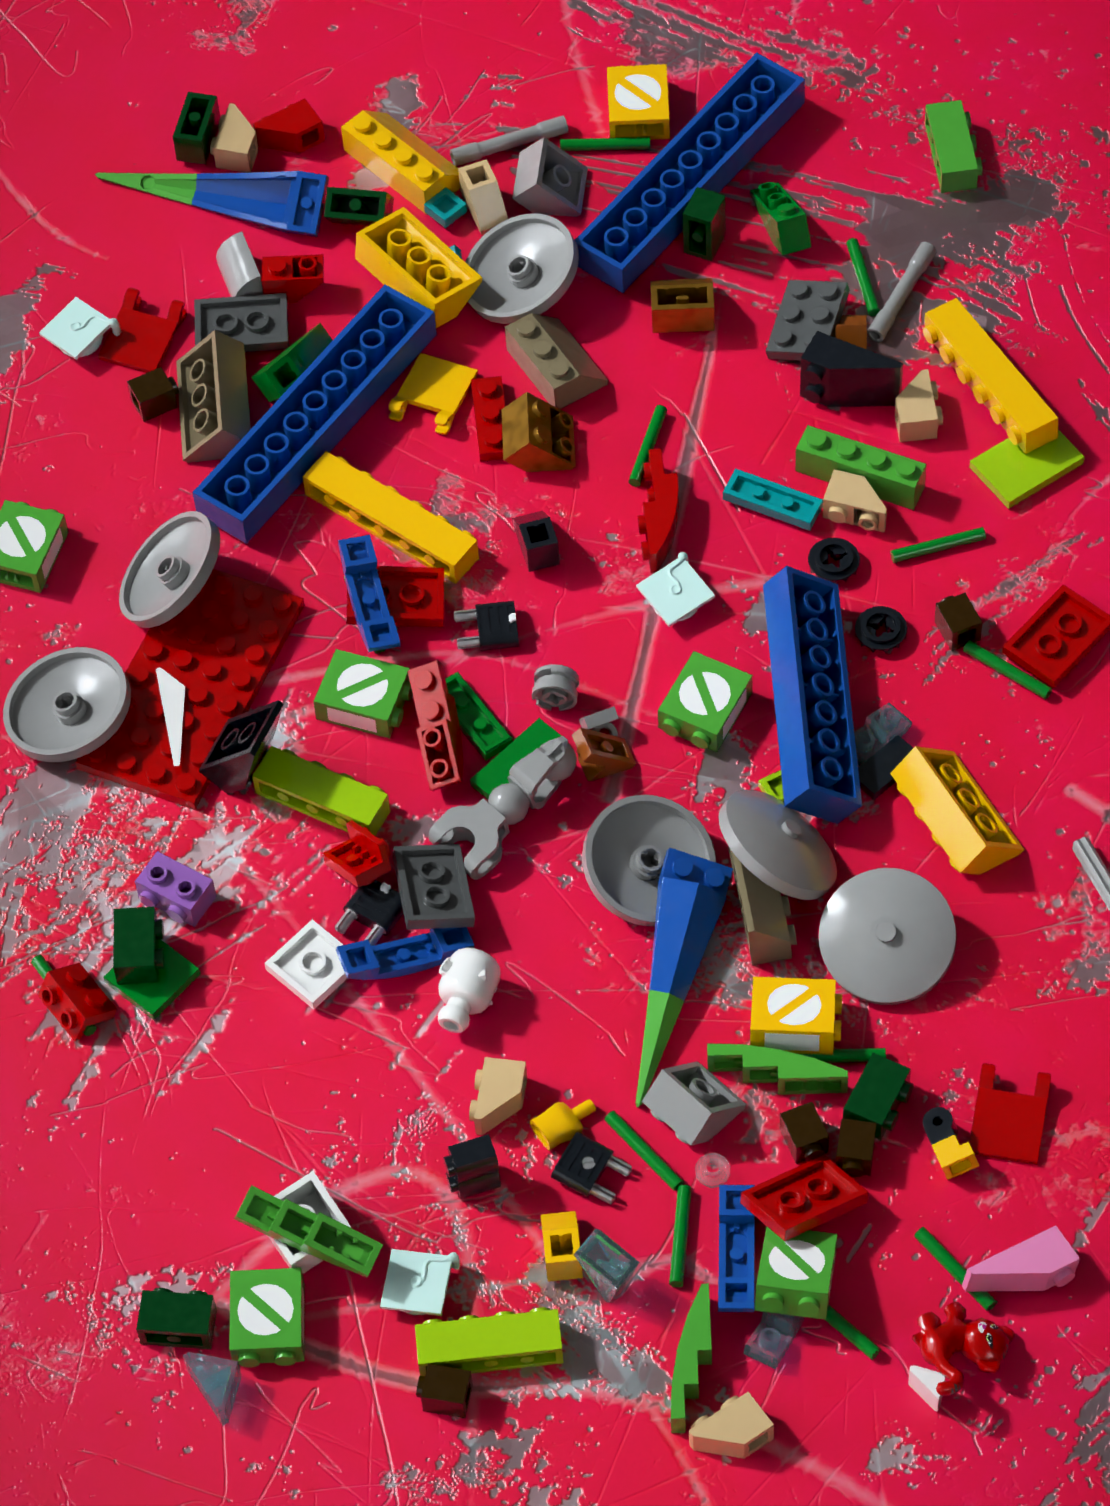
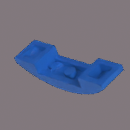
(366, 594)
(402, 956)
(735, 1251)

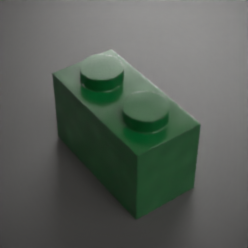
(196, 128)
(357, 206)
(704, 224)
(136, 945)
(879, 1094)
(176, 1318)

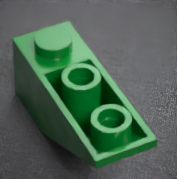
(782, 218)
(290, 364)

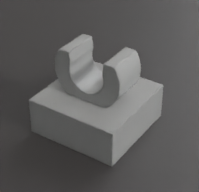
(601, 720)

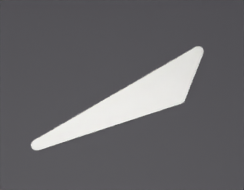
(172, 698)

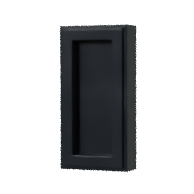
(876, 771)

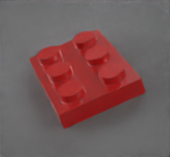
(411, 595)
(1058, 636)
(804, 1197)

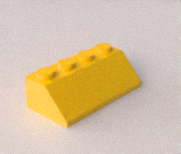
(398, 157)
(417, 264)
(955, 810)

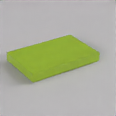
(1019, 475)

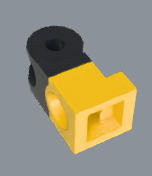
(943, 1137)

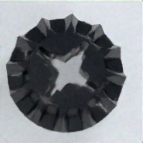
(838, 550)
(872, 619)

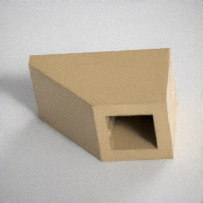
(236, 142)
(482, 195)
(916, 410)
(853, 502)
(500, 1092)
(734, 1430)

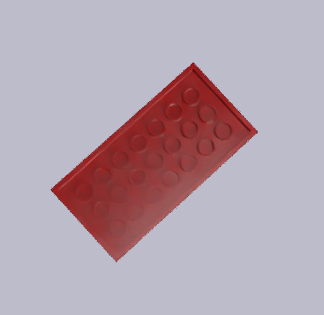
(222, 656)

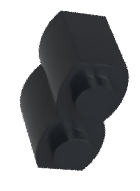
(472, 1167)

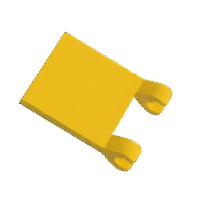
(436, 387)

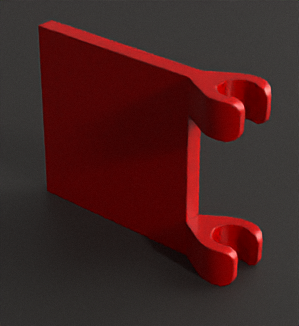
(142, 336)
(1009, 1122)

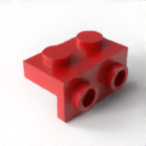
(360, 857)
(75, 999)

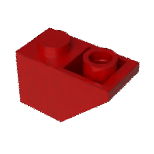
(290, 129)
(292, 275)

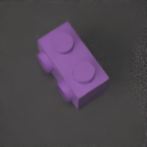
(175, 889)

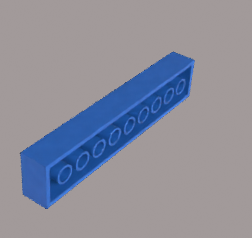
(702, 155)
(315, 413)

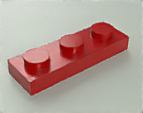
(488, 402)

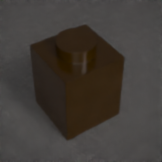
(153, 394)
(958, 621)
(804, 1133)
(856, 1147)
(445, 1390)

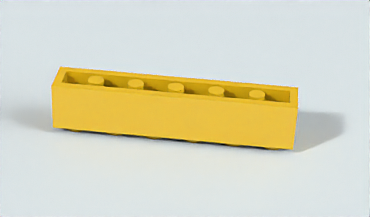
(990, 376)
(391, 516)

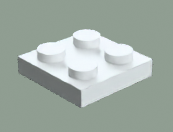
(309, 964)

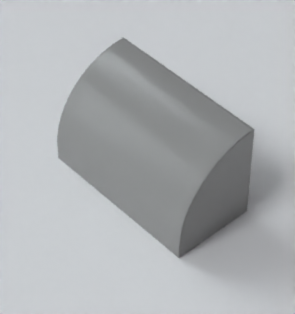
(238, 267)

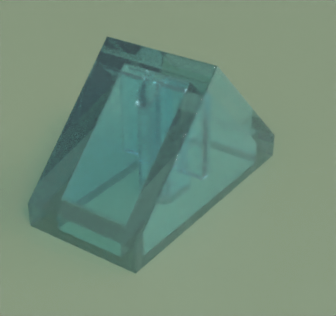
(605, 1264)
(216, 1380)

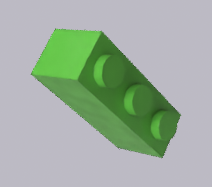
(952, 146)

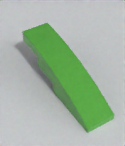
(766, 1065)
(309, 1232)
(692, 1351)

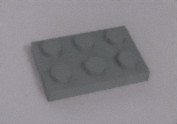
(803, 312)
(251, 319)
(433, 886)

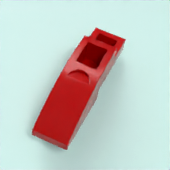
(660, 512)
(439, 726)

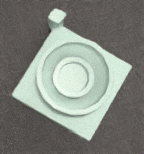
(79, 329)
(675, 591)
(417, 1281)

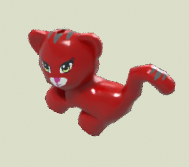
(978, 1341)

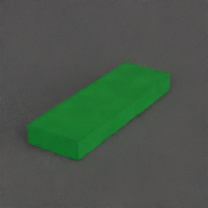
(476, 720)
(498, 769)

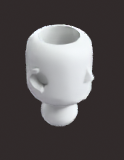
(466, 987)

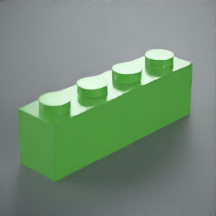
(889, 474)

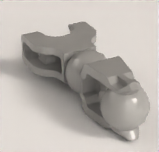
(486, 823)

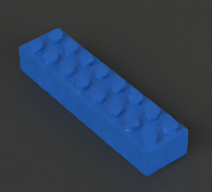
(812, 695)

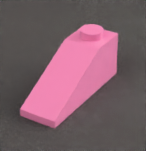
(1028, 1266)

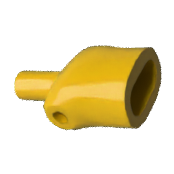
(560, 1123)

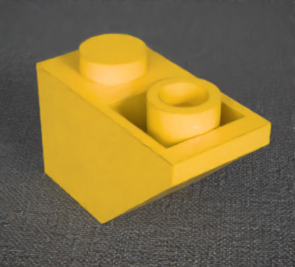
(560, 1244)

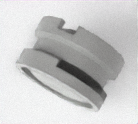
(555, 687)

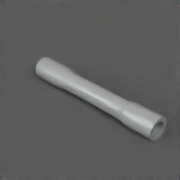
(477, 150)
(886, 316)

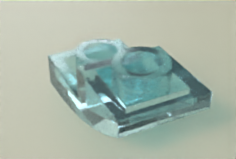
(879, 730)
(772, 1338)

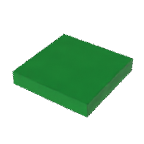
(157, 996)

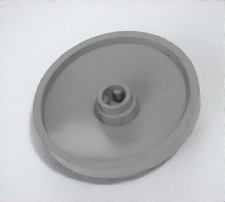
(522, 267)
(169, 569)
(67, 704)
(777, 844)
(628, 851)
(887, 936)

